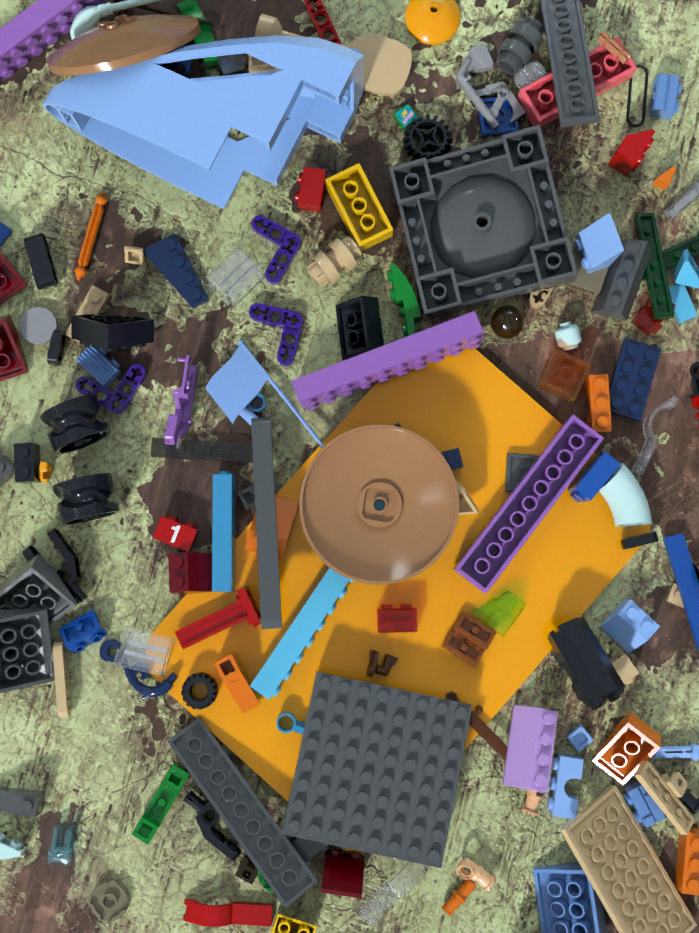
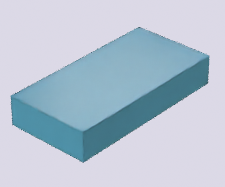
(684, 307)

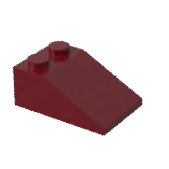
(10, 279)
(11, 352)
(343, 873)

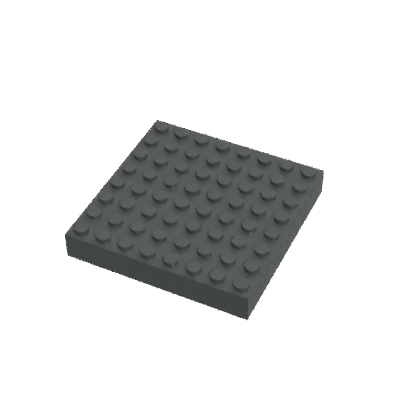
(377, 769)

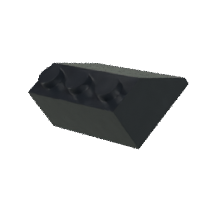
(359, 326)

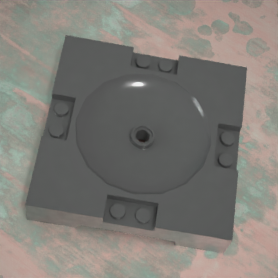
(494, 182)

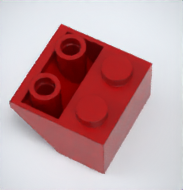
(631, 151)

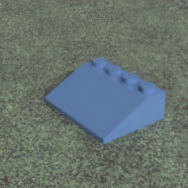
(567, 900)

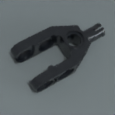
(72, 563)
(209, 832)

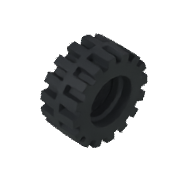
(187, 691)

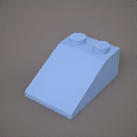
(598, 244)

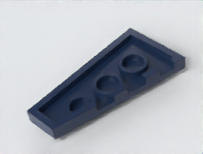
(175, 266)

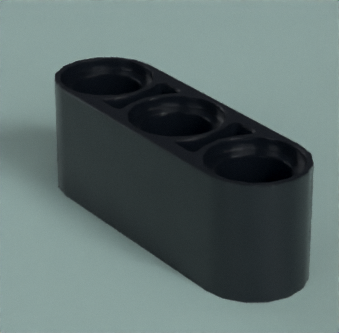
(40, 261)

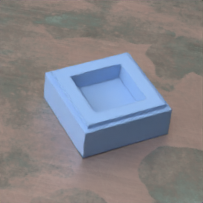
(579, 737)

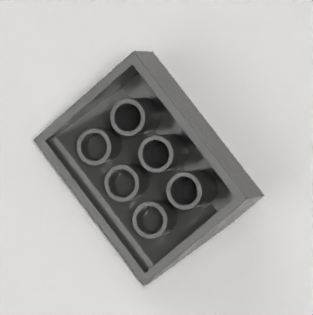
(37, 587)
(24, 649)

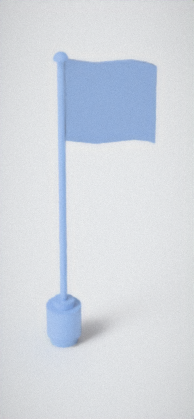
(241, 382)

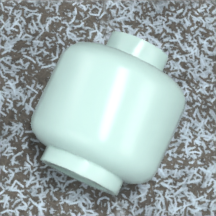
(568, 335)

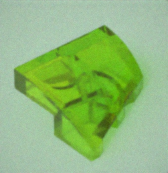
(501, 612)

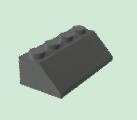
(623, 280)

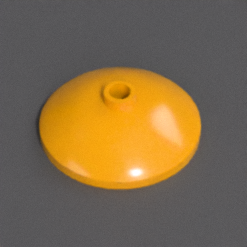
(429, 26)

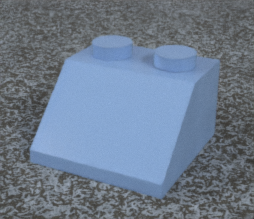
(629, 625)

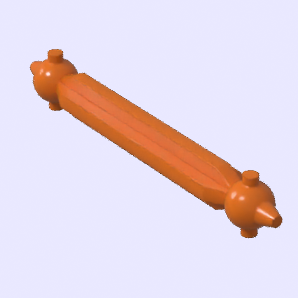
(90, 236)

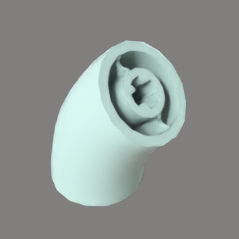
(626, 499)

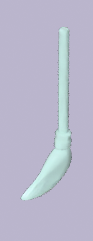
(90, 15)

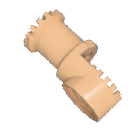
(532, 803)
(476, 874)

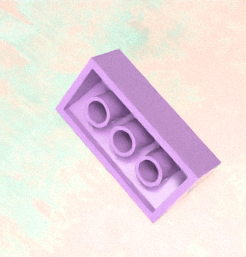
(530, 748)

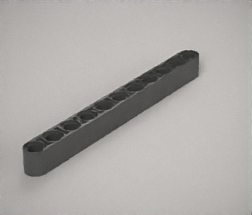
(266, 524)

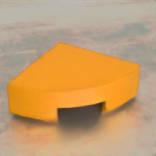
(45, 471)

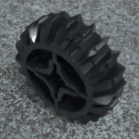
(416, 129)

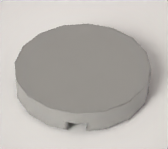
(38, 325)

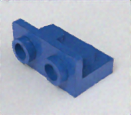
(82, 632)

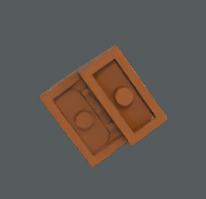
(468, 639)

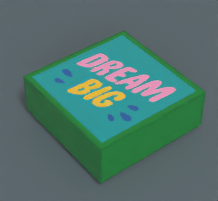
(405, 116)

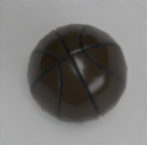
(507, 322)

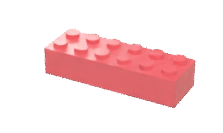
(607, 71)

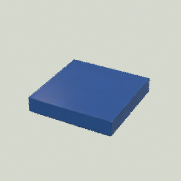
(504, 116)

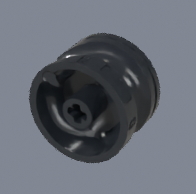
(75, 424)
(85, 498)

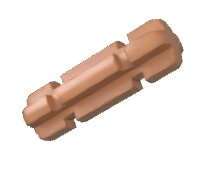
(613, 47)

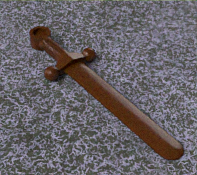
(482, 729)

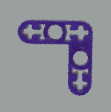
(282, 242)
(288, 328)
(113, 397)

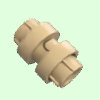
(341, 256)

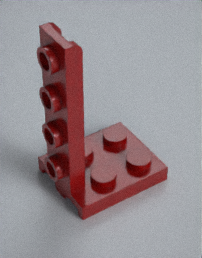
(244, 609)

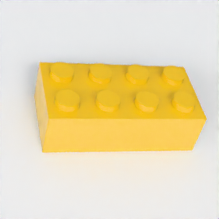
(359, 207)

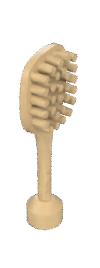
(385, 59)

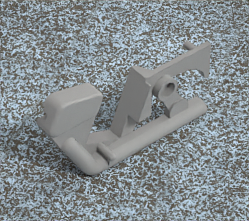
(478, 61)

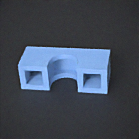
(565, 768)

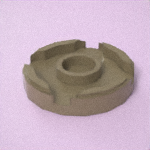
(110, 900)

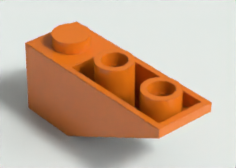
(236, 682)

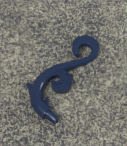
(147, 691)

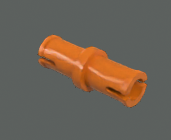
(459, 897)

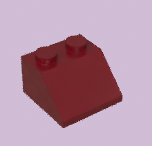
(190, 573)

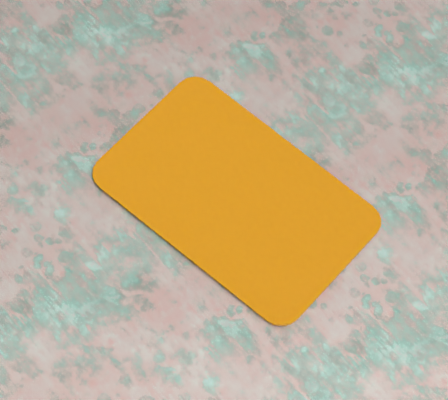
(555, 572)

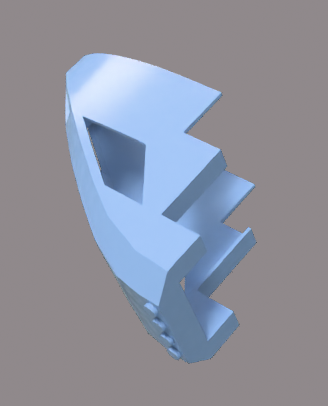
(182, 124)

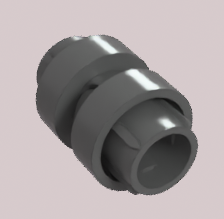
(521, 43)

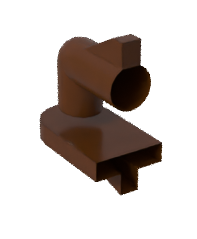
(382, 670)

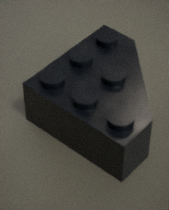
(112, 331)

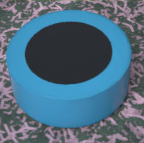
(257, 404)

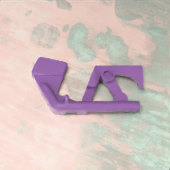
(179, 423)

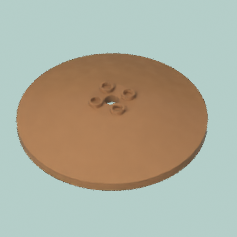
(123, 43)
(369, 467)

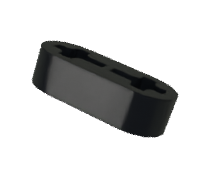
(56, 347)
(639, 540)

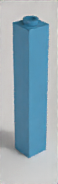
(224, 532)

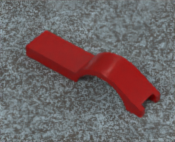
(232, 913)

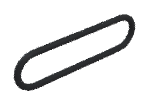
(644, 101)

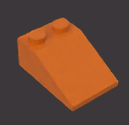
(285, 518)
(627, 748)

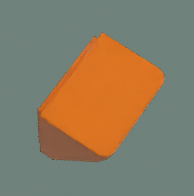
(664, 179)

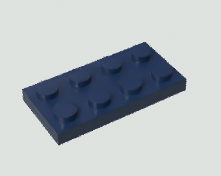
(632, 378)

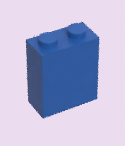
(593, 477)

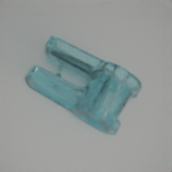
(60, 853)

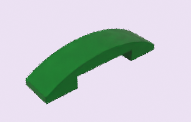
(191, 8)
(160, 804)

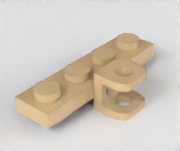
(665, 793)

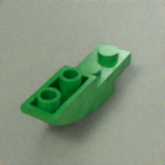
(404, 295)

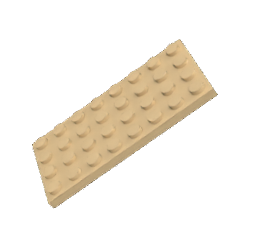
(625, 868)

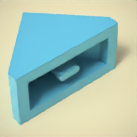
(687, 271)

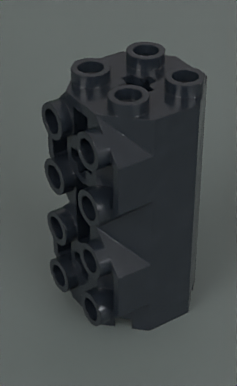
(586, 663)

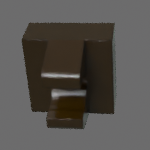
(247, 870)

